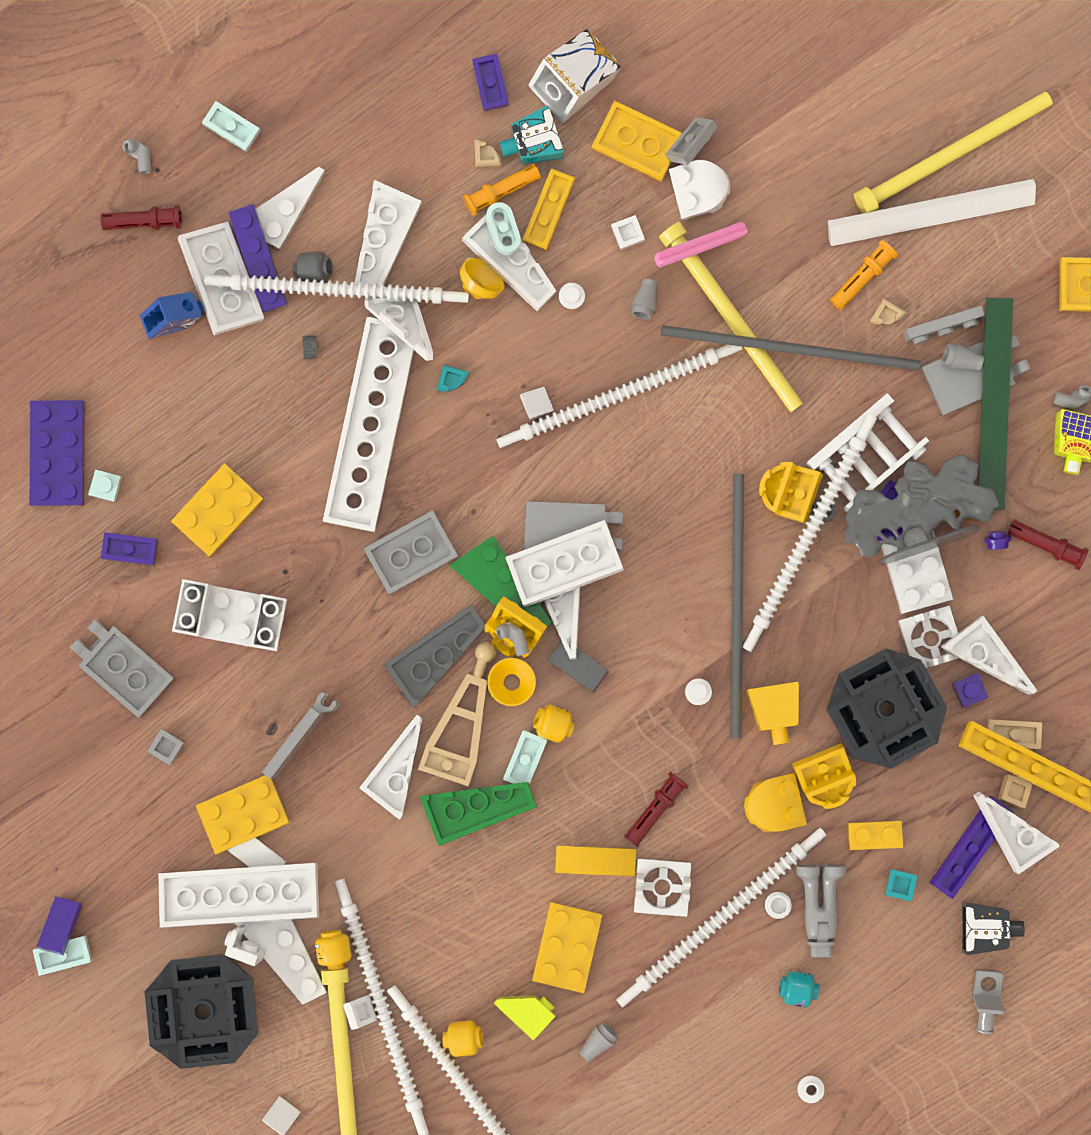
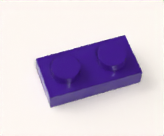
(490, 82)
(129, 549)

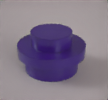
(997, 540)

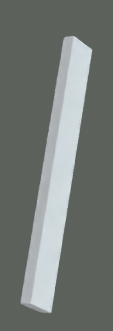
(931, 212)

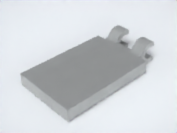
(961, 387)
(553, 520)
(122, 668)
(299, 736)

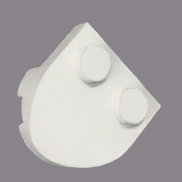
(699, 188)

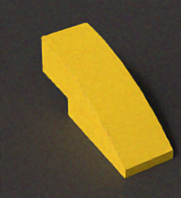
(595, 860)

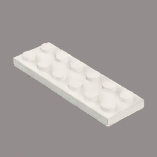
(238, 895)

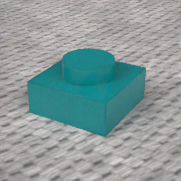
(900, 885)

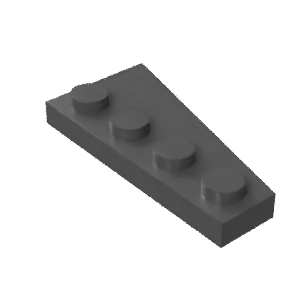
(428, 659)

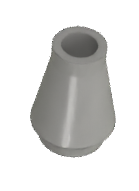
(644, 302)
(961, 357)
(600, 1040)

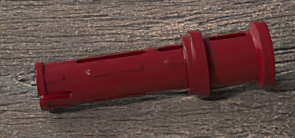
(154, 218)
(1059, 548)
(663, 799)

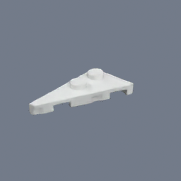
(282, 211)
(404, 321)
(565, 615)
(985, 650)
(391, 777)
(1018, 840)

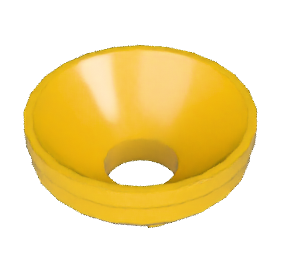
(480, 279)
(501, 671)

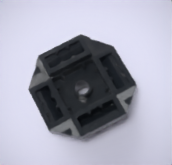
(915, 704)
(174, 1018)

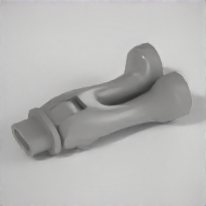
(820, 921)

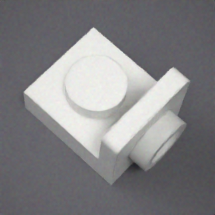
(243, 951)

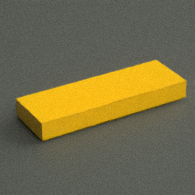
(548, 209)

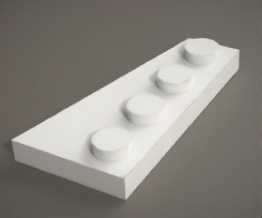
(385, 232)

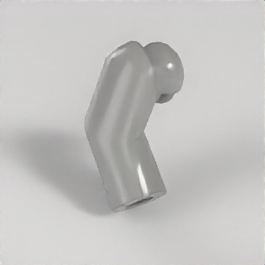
(139, 152)
(1075, 400)
(515, 635)

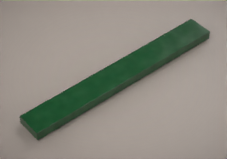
(995, 396)

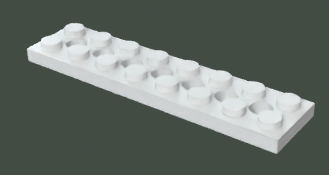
(354, 434)

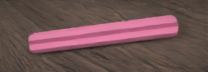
(700, 244)

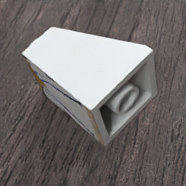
(573, 75)

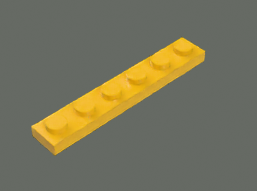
(1027, 765)

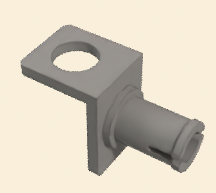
(987, 1001)

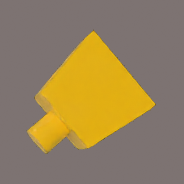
(775, 709)

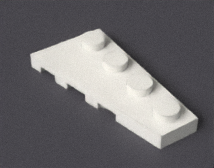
(517, 269)
(287, 956)

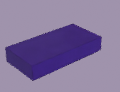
(59, 925)

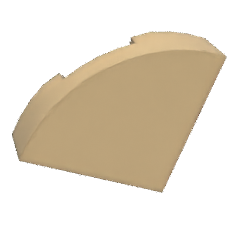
(486, 155)
(887, 314)

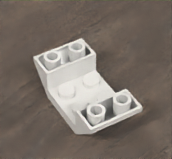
(229, 615)

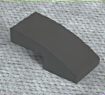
(583, 670)

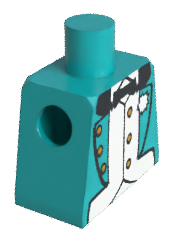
(534, 138)

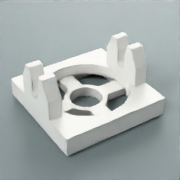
(907, 626)
(683, 870)

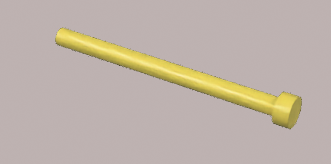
(868, 199)
(674, 236)
(335, 980)

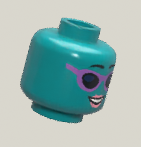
(798, 989)

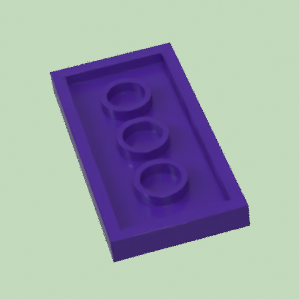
(57, 453)

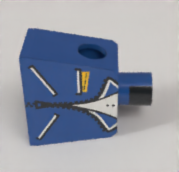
(171, 314)

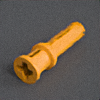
(492, 193)
(871, 266)

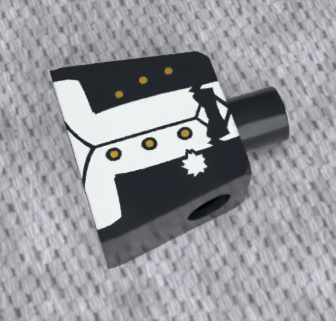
(987, 928)

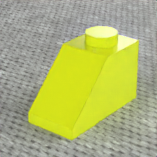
(527, 1012)

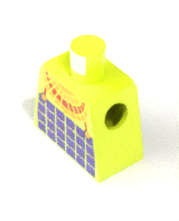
(1073, 439)

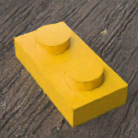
(875, 835)

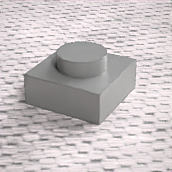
(166, 747)

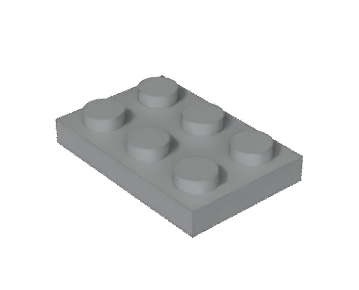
(410, 552)

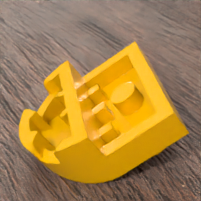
(790, 490)
(511, 612)
(826, 777)
(775, 804)

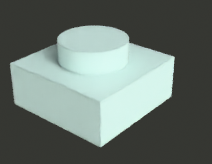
(105, 486)

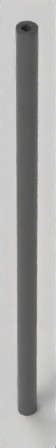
(788, 347)
(737, 605)

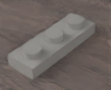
(944, 326)

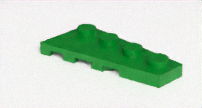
(491, 576)
(468, 811)

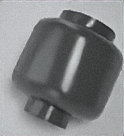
(313, 266)

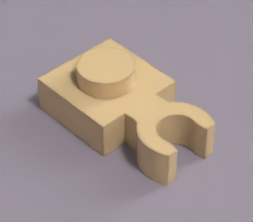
(1015, 791)

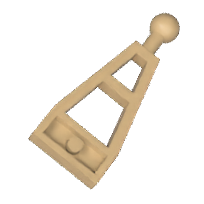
(447, 764)

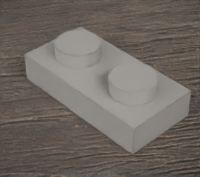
(691, 140)

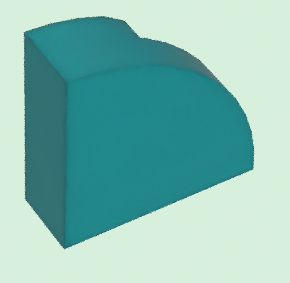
(451, 379)

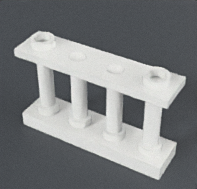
(841, 442)

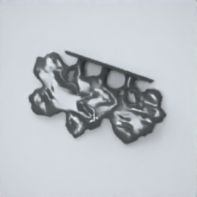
(922, 503)

